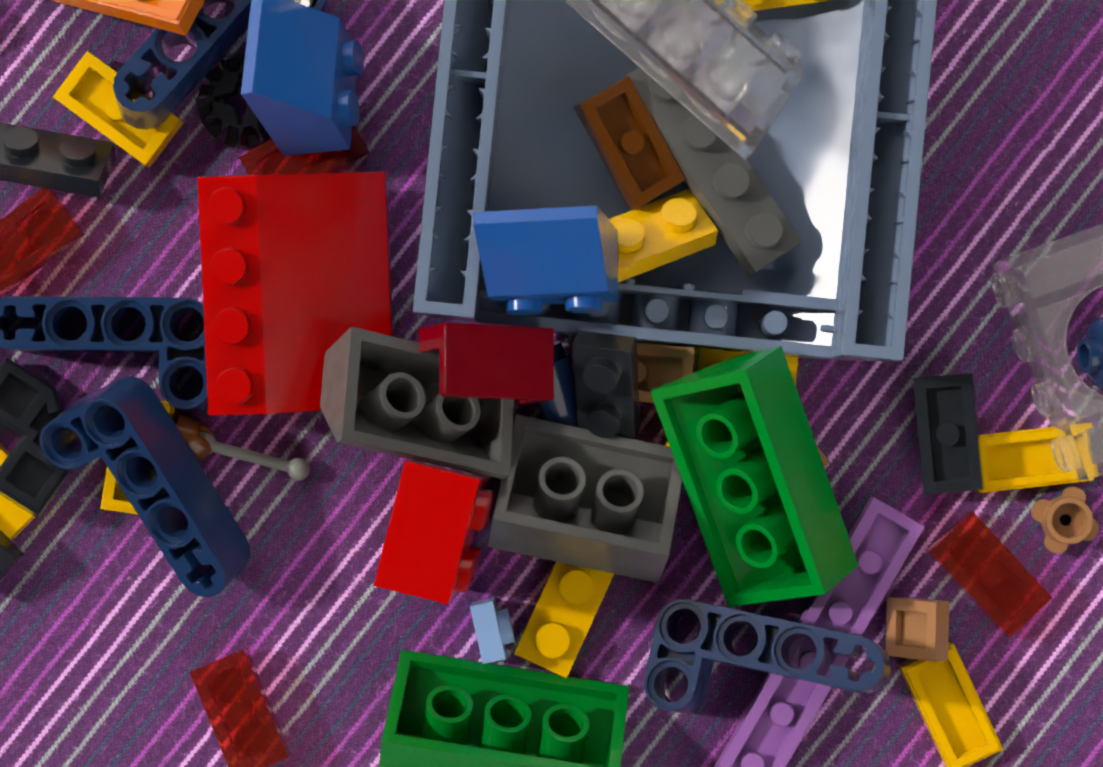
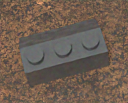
(389, 402)
(587, 500)

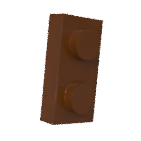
(629, 143)

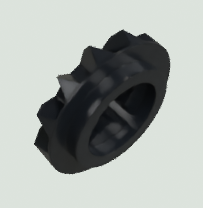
(221, 118)

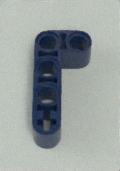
(177, 79)
(105, 335)
(158, 476)
(769, 656)

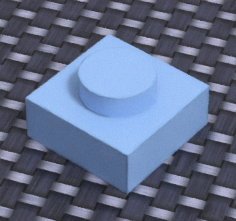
(492, 629)

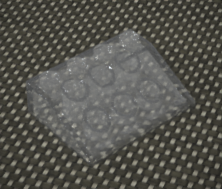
(706, 59)

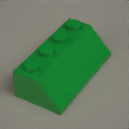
(755, 479)
(499, 717)

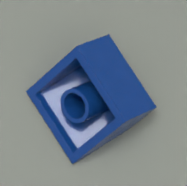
(301, 76)
(548, 258)

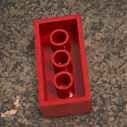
(432, 532)

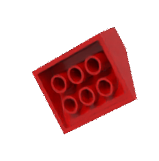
(285, 278)

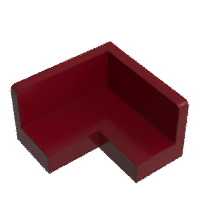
(492, 361)

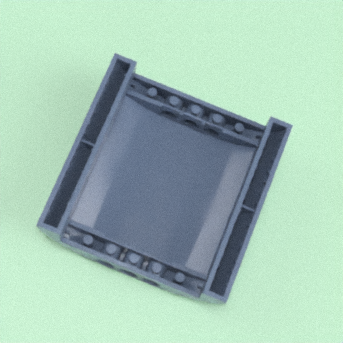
(834, 160)

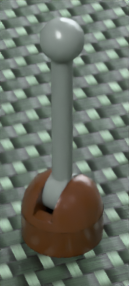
(202, 443)

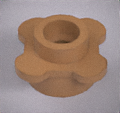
(1081, 523)

